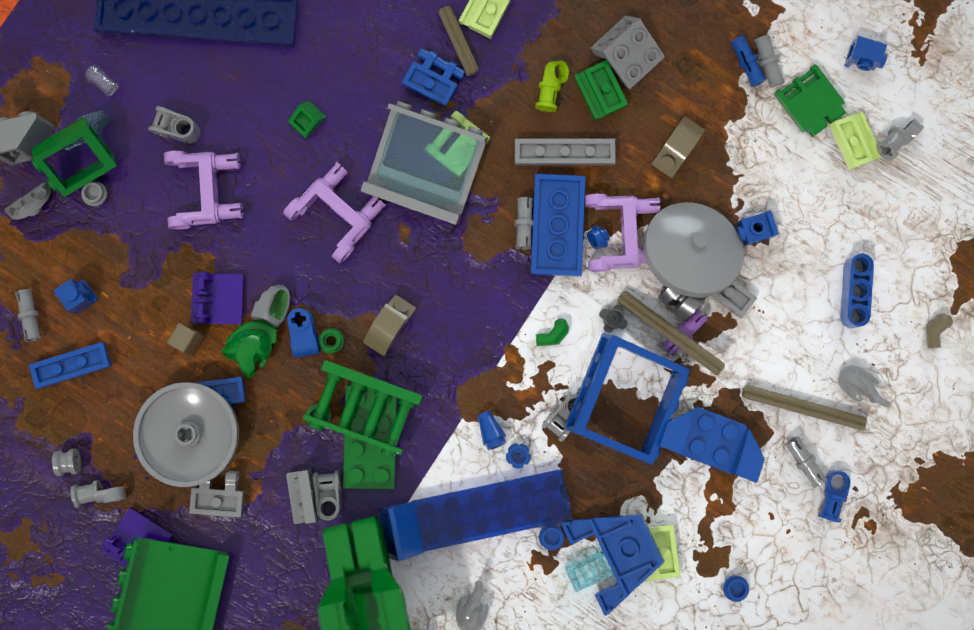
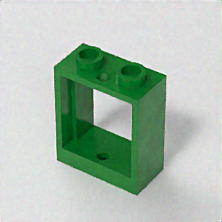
(79, 129)

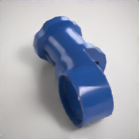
(834, 497)

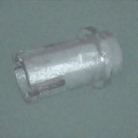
(101, 80)

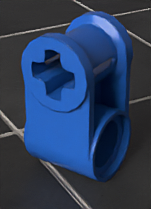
(303, 338)

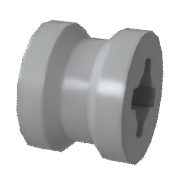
(66, 462)

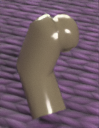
(935, 328)

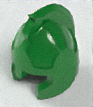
(250, 344)

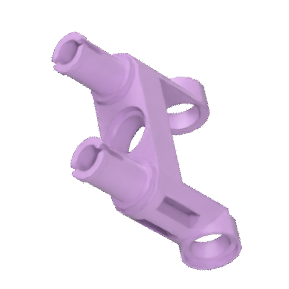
(208, 165)
(324, 190)
(629, 209)

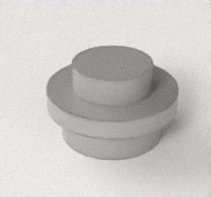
(94, 193)

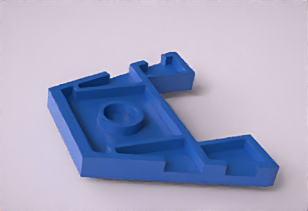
(627, 548)

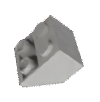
(22, 134)

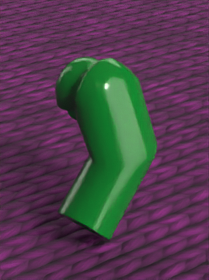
(555, 336)

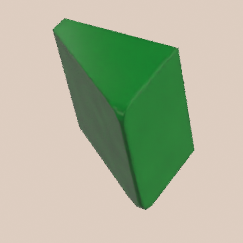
(306, 118)

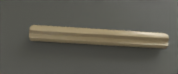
(671, 333)
(804, 407)

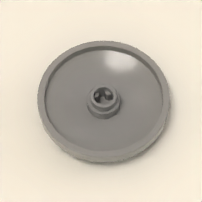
(693, 250)
(185, 434)

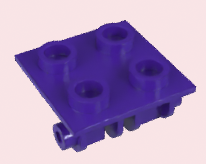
(217, 298)
(132, 525)

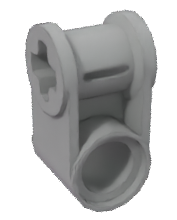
(170, 125)
(559, 415)
(327, 492)

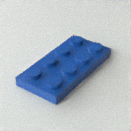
(558, 225)

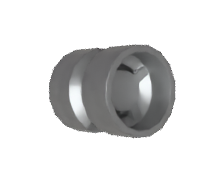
(683, 305)

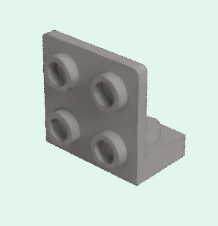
(629, 50)

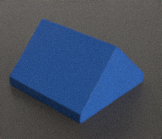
(401, 531)

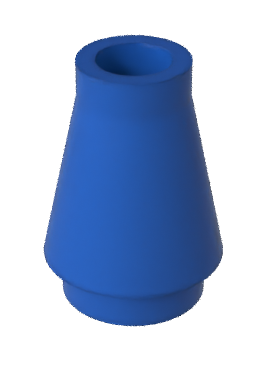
(491, 432)

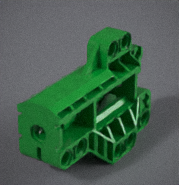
(362, 581)

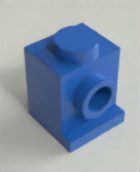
(866, 54)
(766, 225)
(76, 295)

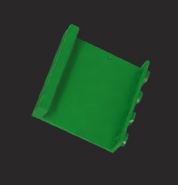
(168, 586)

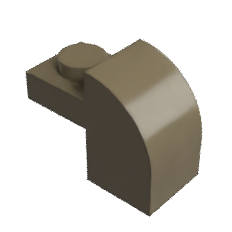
(678, 147)
(389, 324)

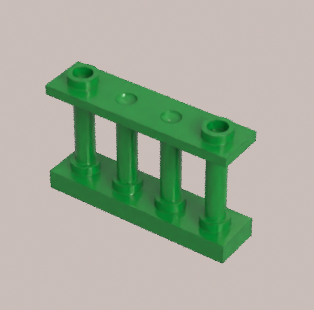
(359, 382)

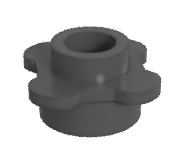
(617, 312)

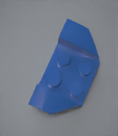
(715, 443)

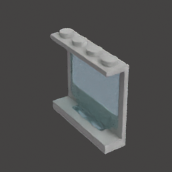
(425, 163)

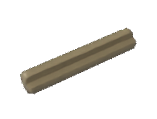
(458, 40)

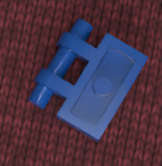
(430, 84)

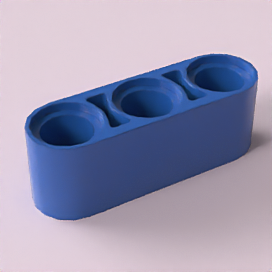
(864, 281)

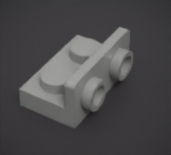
(302, 496)

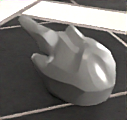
(858, 382)
(472, 615)

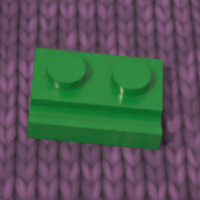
(600, 90)

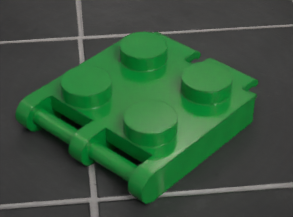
(812, 102)

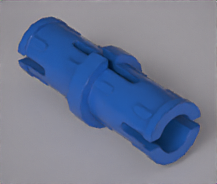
(748, 61)

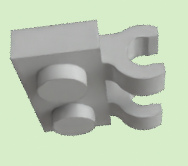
(218, 501)

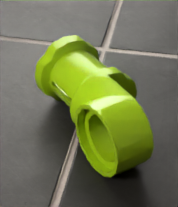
(551, 85)

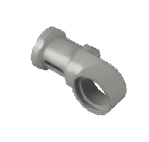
(897, 138)
(95, 492)

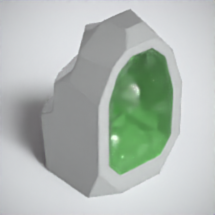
(272, 305)

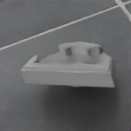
(30, 203)

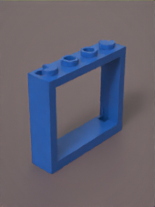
(593, 383)

